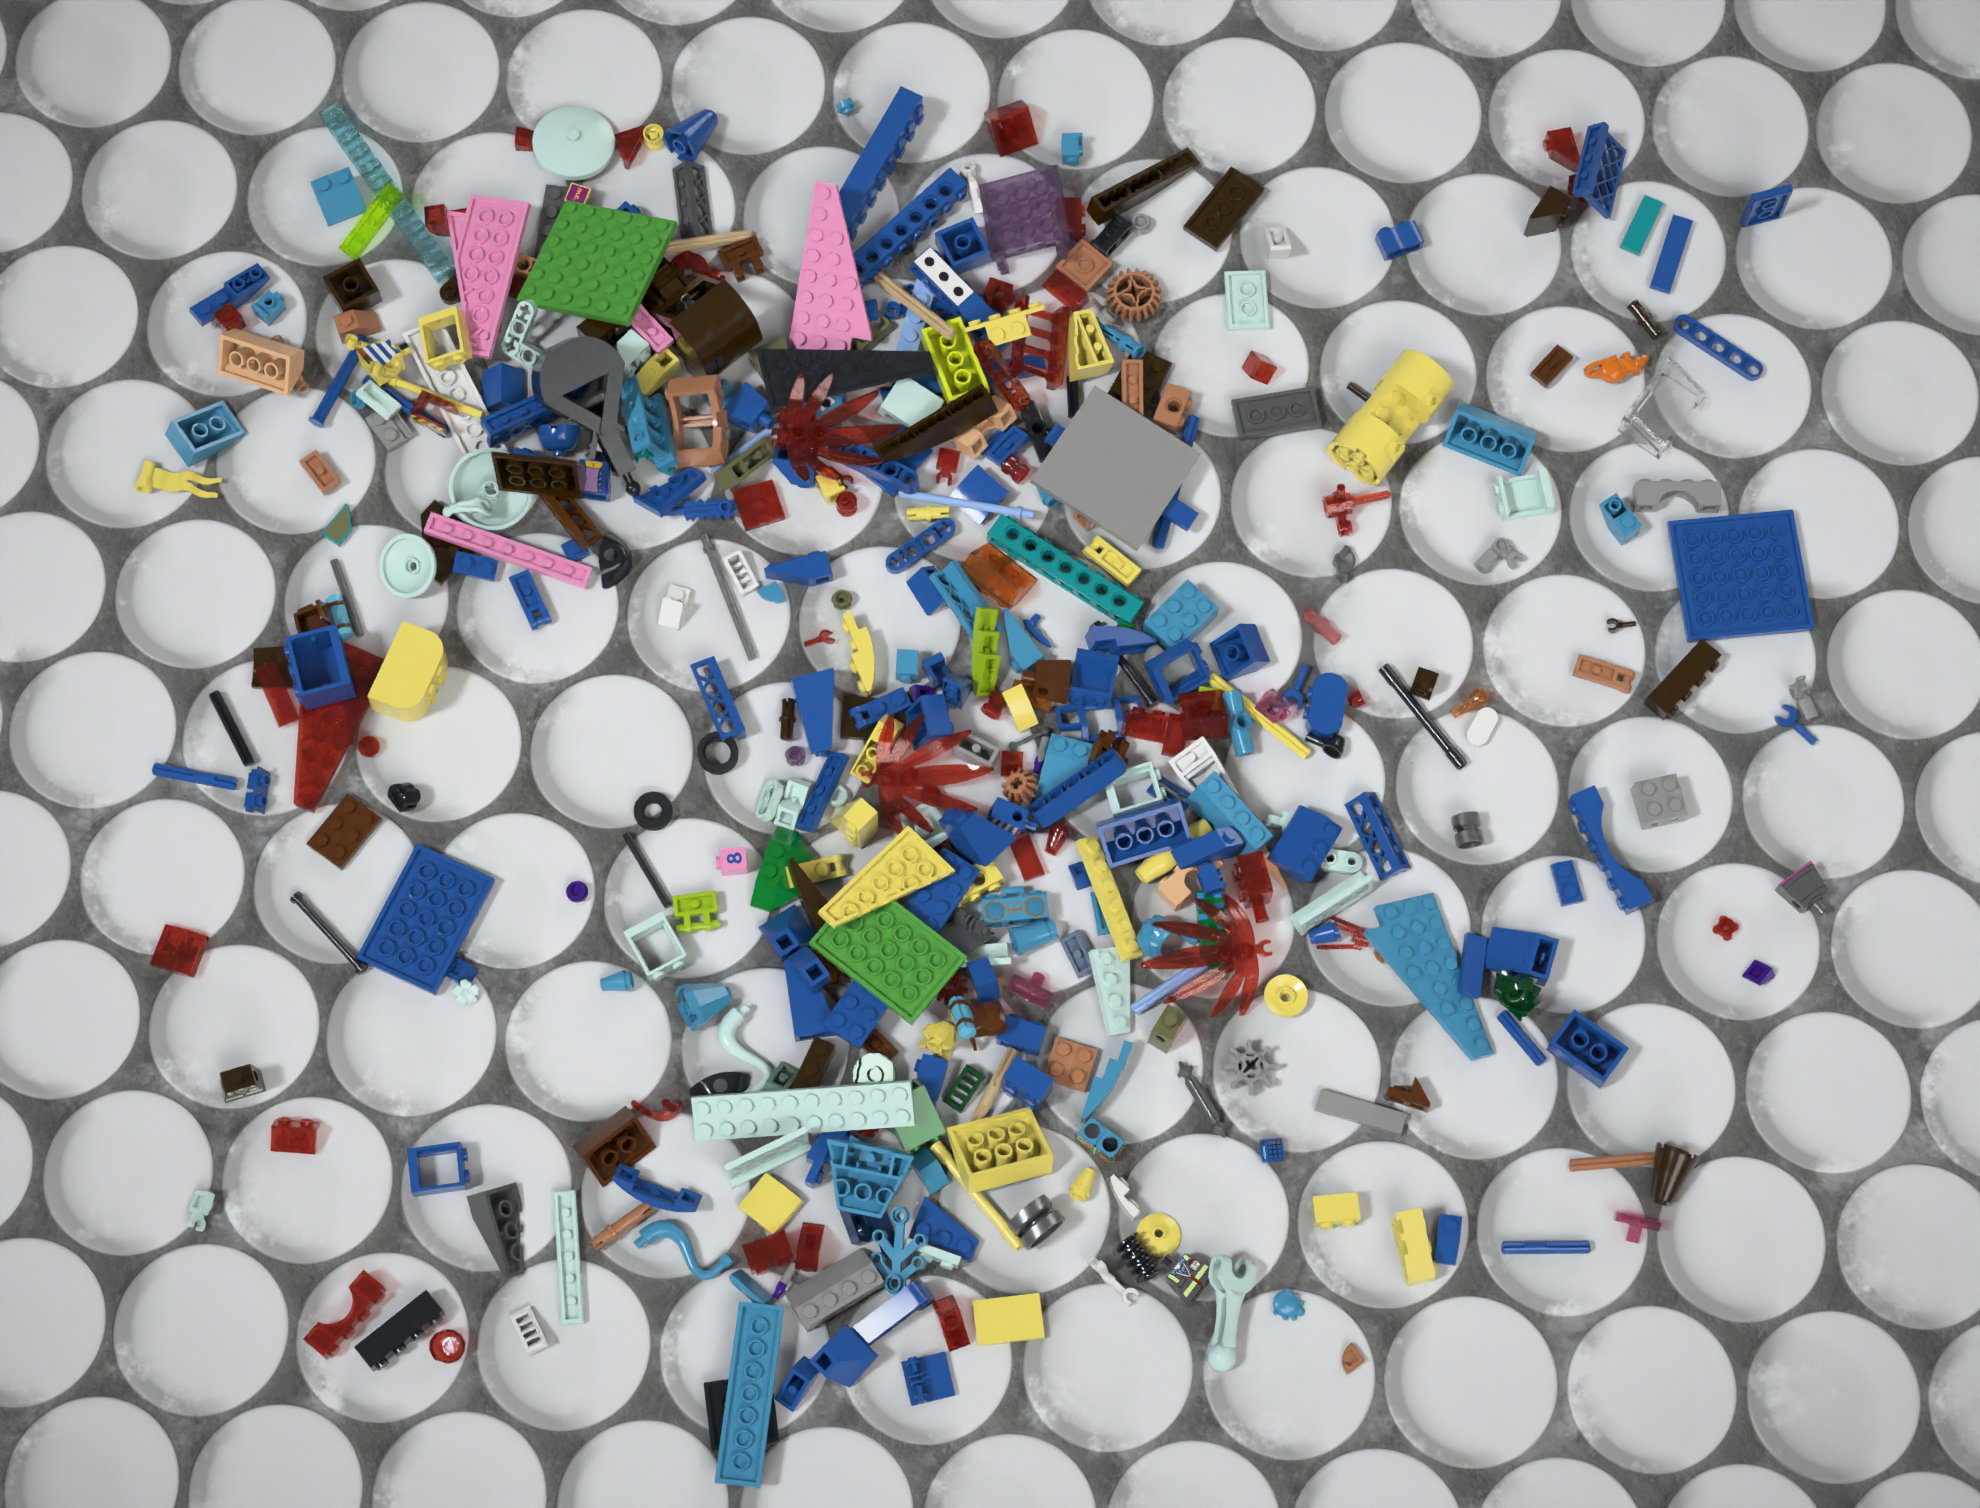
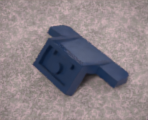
(862, 1227)

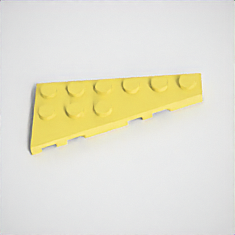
(894, 873)

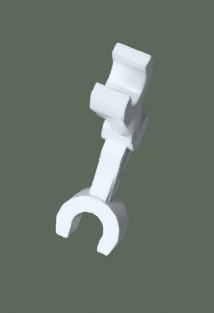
(973, 187)
(1109, 1279)

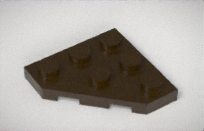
(443, 550)

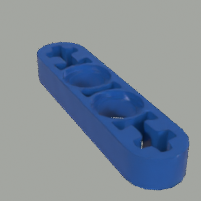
(918, 543)

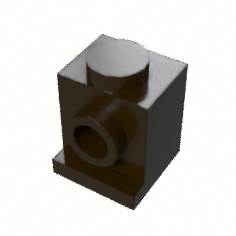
(1424, 683)

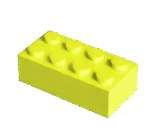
(953, 361)

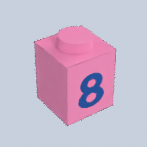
(732, 861)

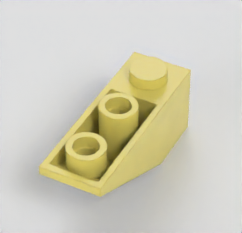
(657, 371)
(867, 758)

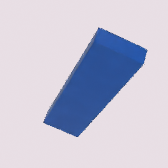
(1671, 254)
(822, 792)

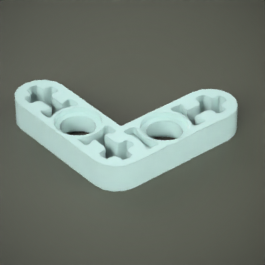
(521, 344)

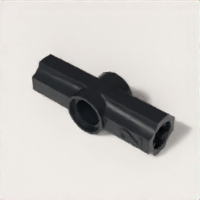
(1033, 420)

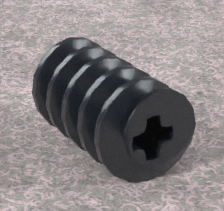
(1138, 1258)

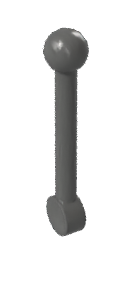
(1013, 746)

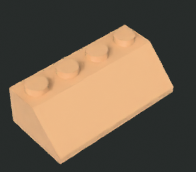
(259, 361)

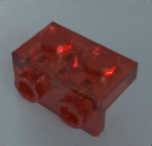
(294, 1135)

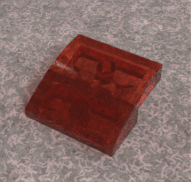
(179, 951)

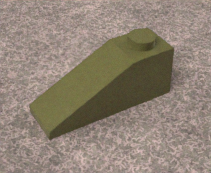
(744, 463)

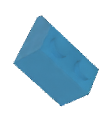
(338, 196)

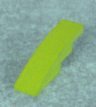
(984, 646)

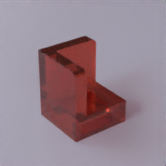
(1259, 367)

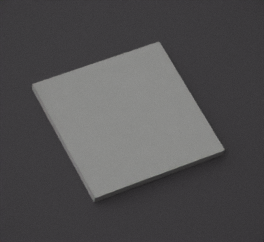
(1115, 468)

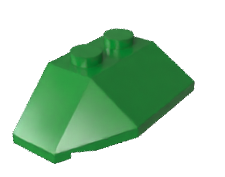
(772, 883)

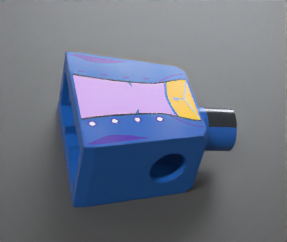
(598, 479)

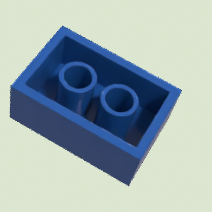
(1587, 1048)

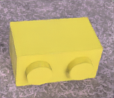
(1335, 1210)

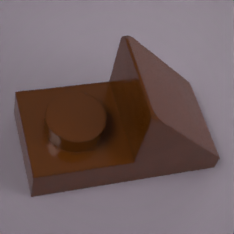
(1414, 1099)

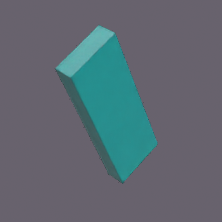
(1641, 225)

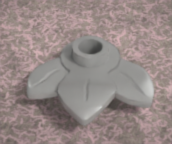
(1106, 315)

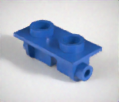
(259, 781)

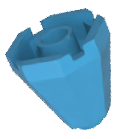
(702, 1002)

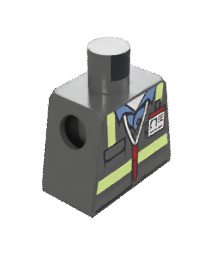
(1186, 1277)

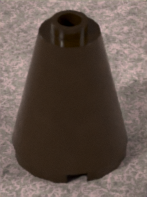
(1670, 1172)

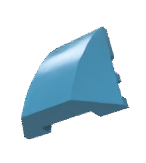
(866, 1175)

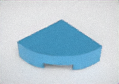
(772, 593)

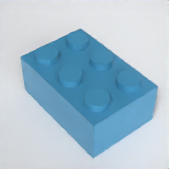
(1181, 616)

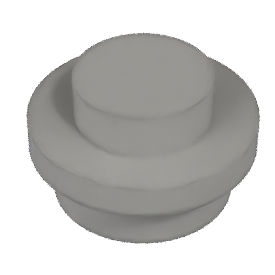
(1140, 223)

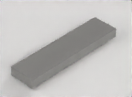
(1360, 1112)

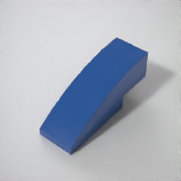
(1118, 640)

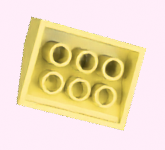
(1000, 1150)

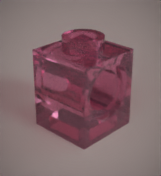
(1265, 706)

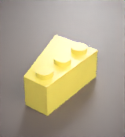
(1087, 347)
(1413, 1247)

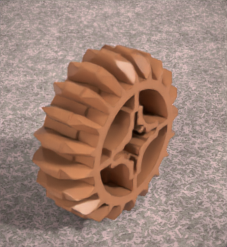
(1148, 289)

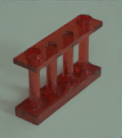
(1058, 344)

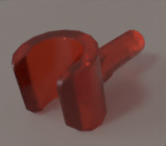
(842, 478)
(821, 638)

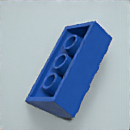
(1143, 832)

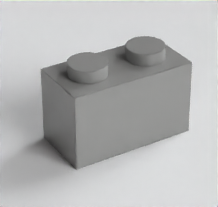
(976, 751)

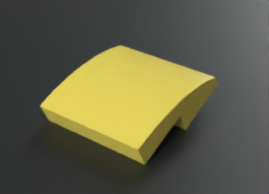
(770, 1204)

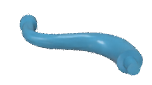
(670, 1229)

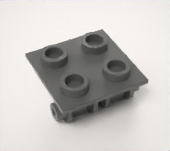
(966, 931)

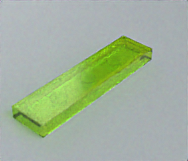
(371, 221)

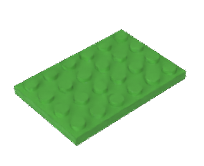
(892, 957)

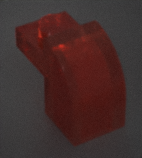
(436, 219)

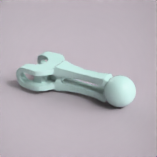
(1229, 1291)

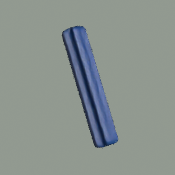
(1521, 1038)

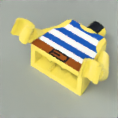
(379, 359)

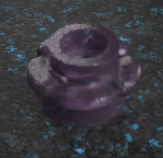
(795, 750)

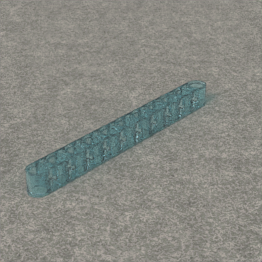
(376, 178)

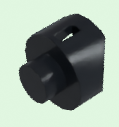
(405, 796)

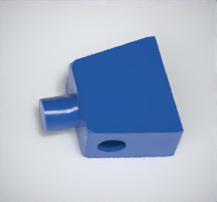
(749, 410)

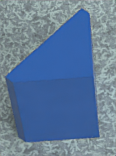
(502, 386)

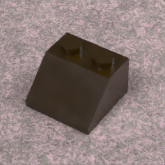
(1549, 213)

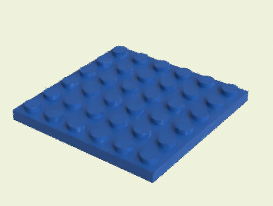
(1740, 576)

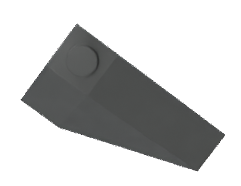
(499, 1224)

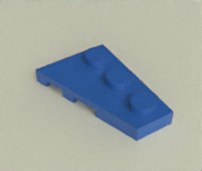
(667, 496)

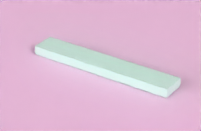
(568, 1257)

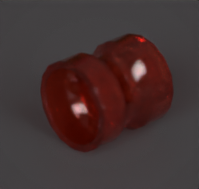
(1015, 469)
(994, 705)

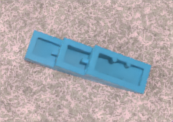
(1102, 1087)

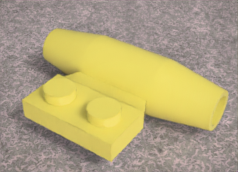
(1161, 863)

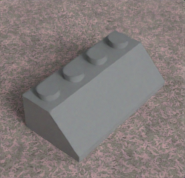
(834, 1289)

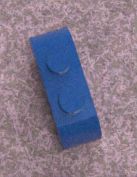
(1326, 705)

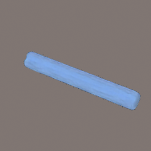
(1166, 988)

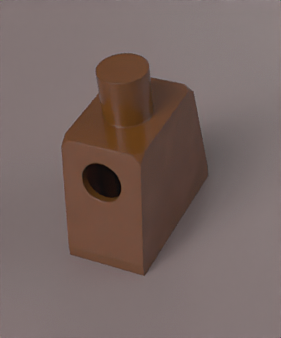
(1049, 679)

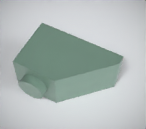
(781, 1077)

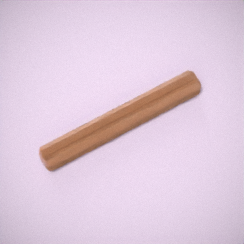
(1612, 1161)

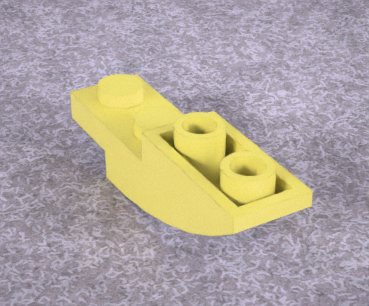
(862, 660)

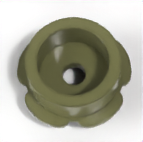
(841, 594)

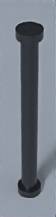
(1151, 701)
(328, 932)

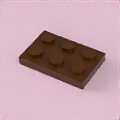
(344, 831)

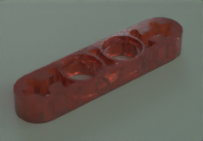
(999, 376)

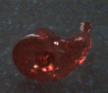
(672, 1110)

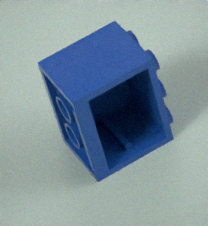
(319, 667)

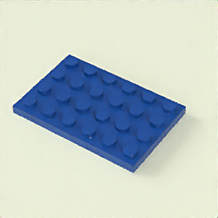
(425, 919)

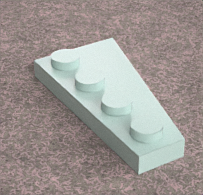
(1113, 989)

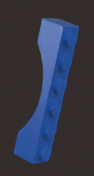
(1629, 889)

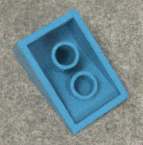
(204, 432)
(1062, 760)

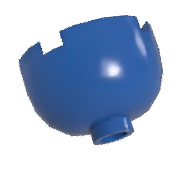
(559, 438)

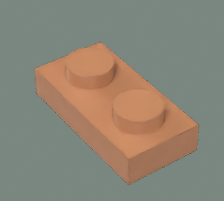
(320, 472)

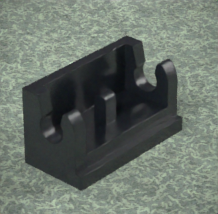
(1112, 235)

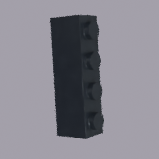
(399, 1331)

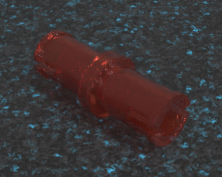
(1321, 626)

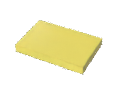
(1008, 1319)

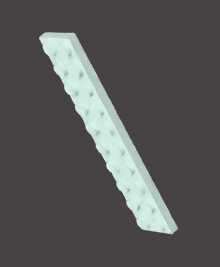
(813, 1107)

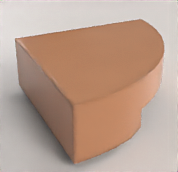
(1351, 1359)

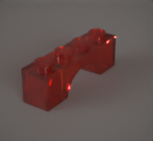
(327, 1337)

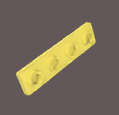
(1008, 327)

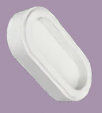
(1481, 727)

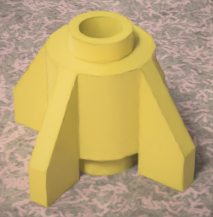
(939, 1038)

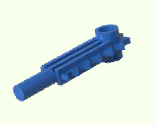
(701, 509)

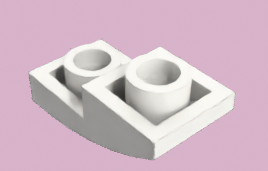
(1120, 1191)

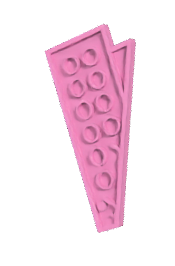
(829, 292)

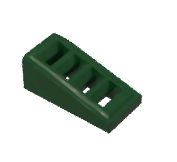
(967, 1069)

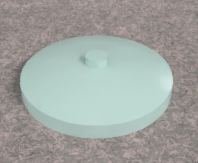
(573, 143)
(476, 477)

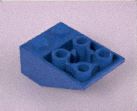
(1520, 953)

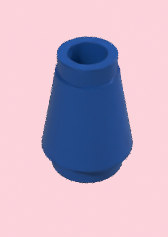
(1325, 933)

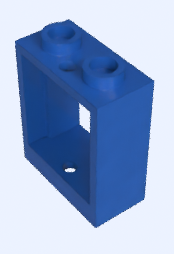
(1186, 684)
(433, 1150)

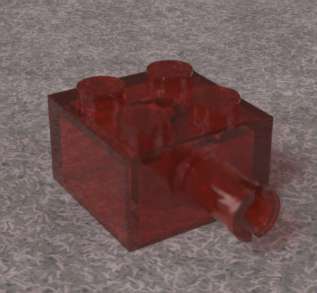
(1253, 883)

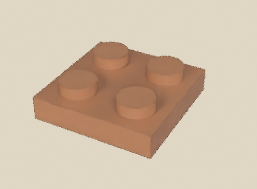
(1085, 266)
(1071, 1064)

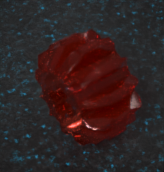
(959, 988)

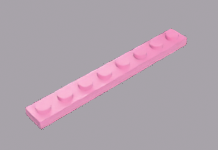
(507, 550)

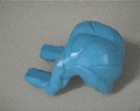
(1151, 938)

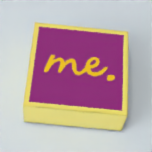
(578, 193)

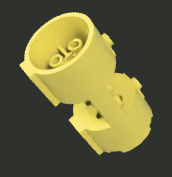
(1401, 401)

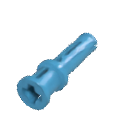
(1125, 342)

